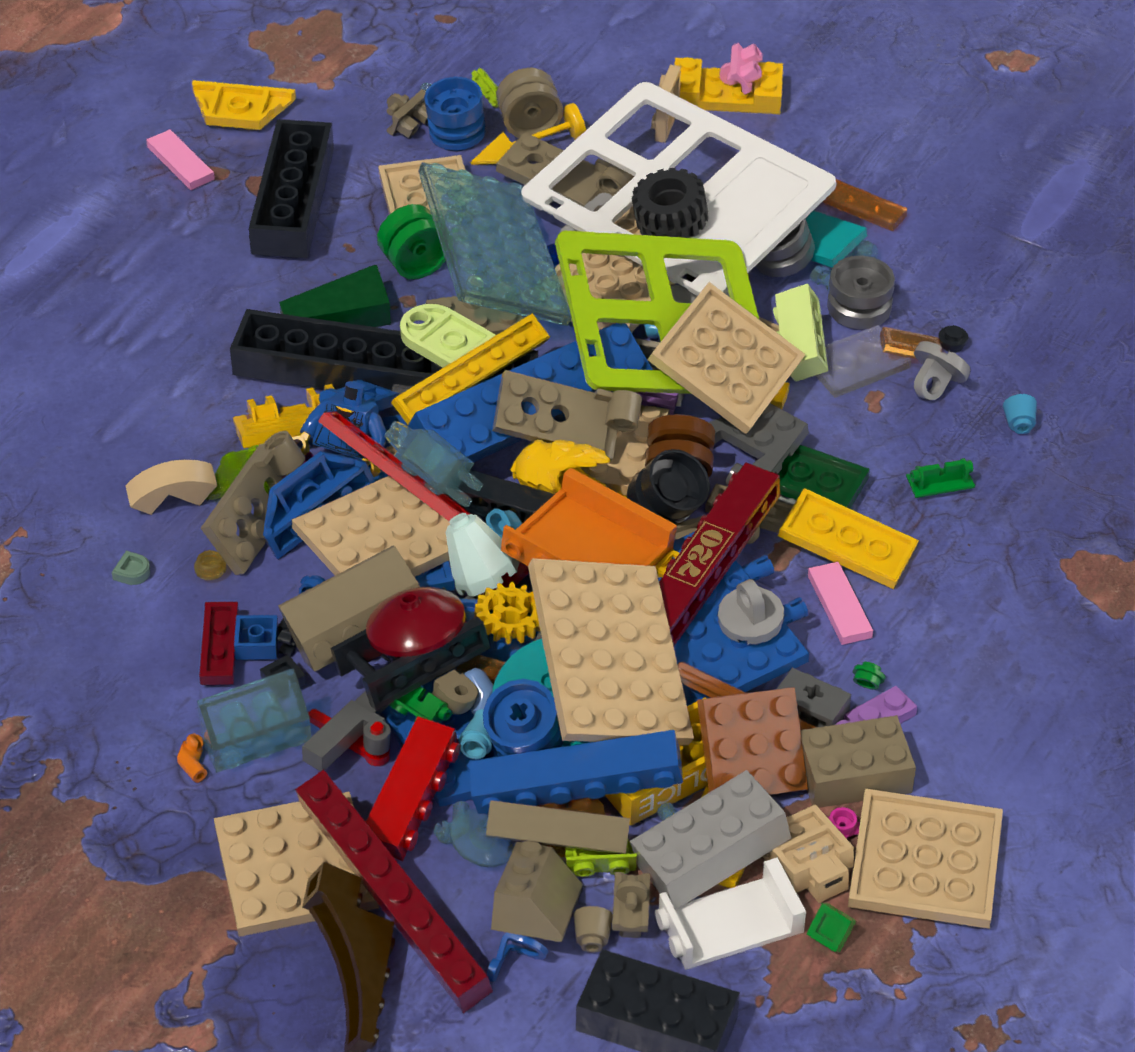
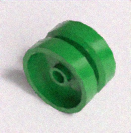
(411, 241)

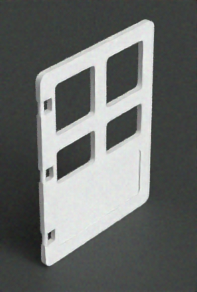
(749, 200)

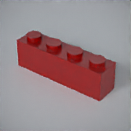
(412, 785)

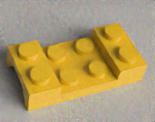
(707, 91)

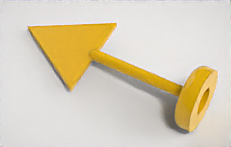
(498, 147)

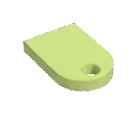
(443, 334)

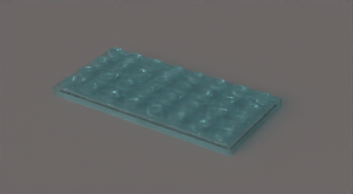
(493, 244)

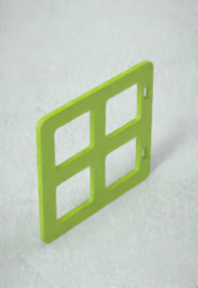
(660, 311)

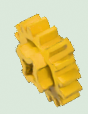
(509, 613)

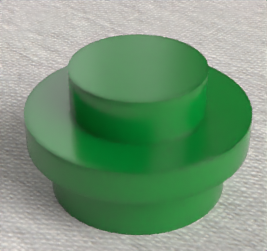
(868, 675)

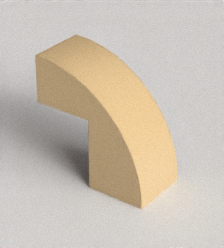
(179, 478)

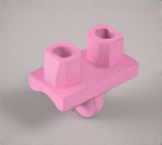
(743, 67)

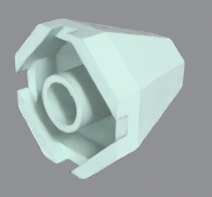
(476, 555)

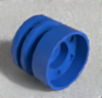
(455, 113)

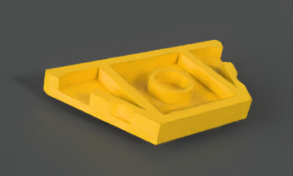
(240, 104)

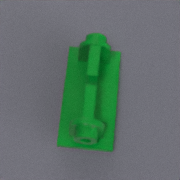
(935, 480)
(430, 708)

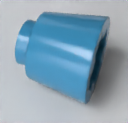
(1020, 412)

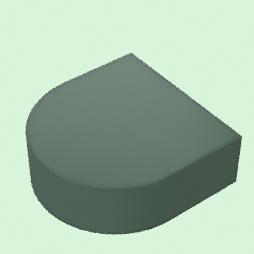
(131, 569)

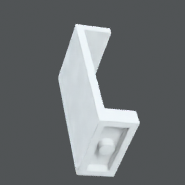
(733, 918)

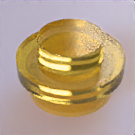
(209, 565)

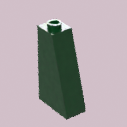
(350, 299)

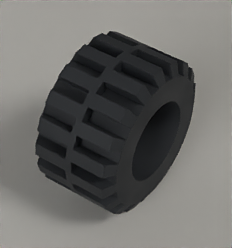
(670, 204)

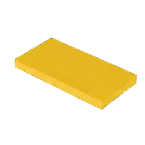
(848, 538)

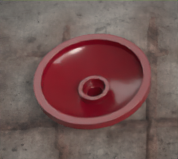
(415, 621)

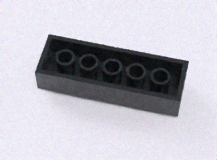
(291, 189)

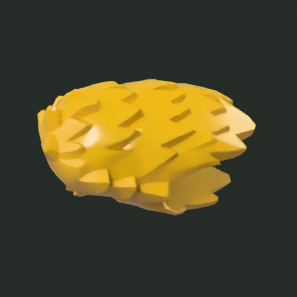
(544, 463)

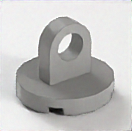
(939, 367)
(750, 613)

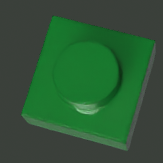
(831, 927)

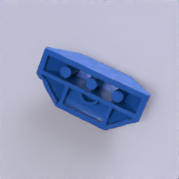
(307, 488)

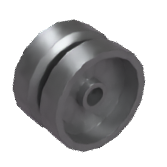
(790, 254)
(860, 292)

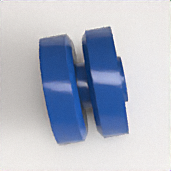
(522, 718)

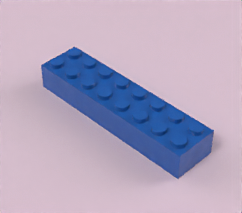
(469, 416)

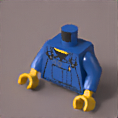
(356, 410)

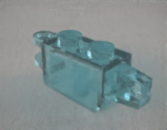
(433, 460)

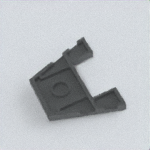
(769, 439)

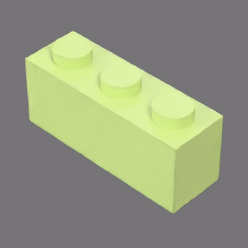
(801, 325)

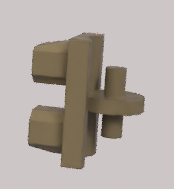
(404, 111)
(631, 904)

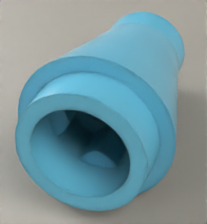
(474, 739)

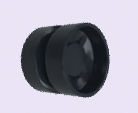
(671, 485)

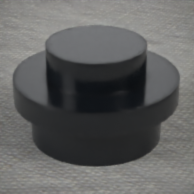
(953, 338)

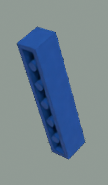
(577, 771)

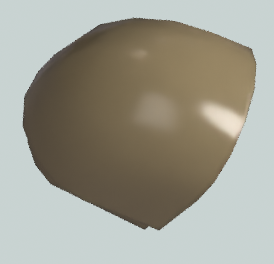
(456, 691)

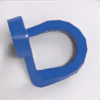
(495, 964)

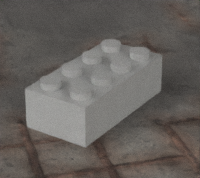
(711, 839)

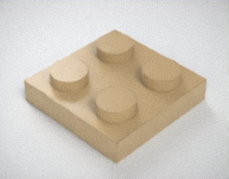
(661, 121)

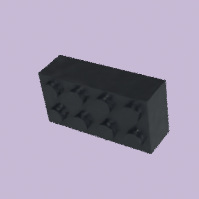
(654, 1007)

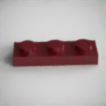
(218, 639)

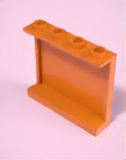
(590, 525)

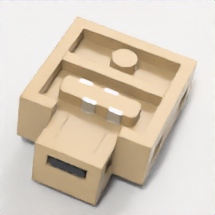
(815, 855)

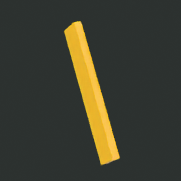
(473, 367)

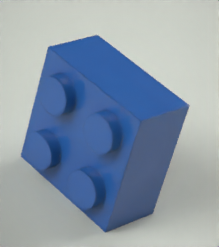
(256, 637)

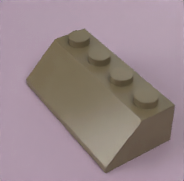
(343, 604)

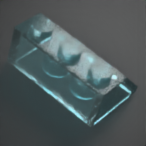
(254, 720)

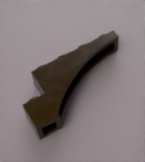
(359, 948)

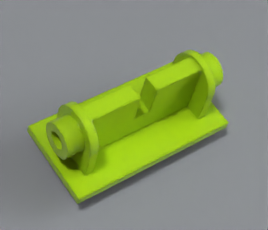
(587, 862)

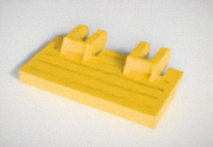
(267, 421)

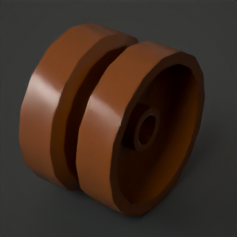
(684, 434)

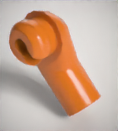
(189, 757)

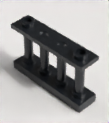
(410, 672)

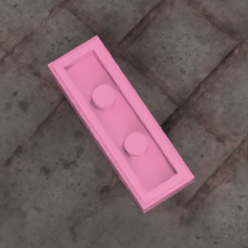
(180, 159)
(840, 603)

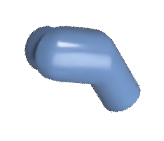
(483, 686)

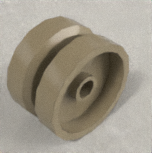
(529, 102)

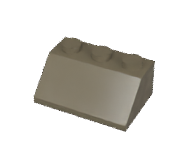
(535, 893)

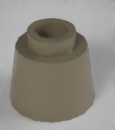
(592, 927)

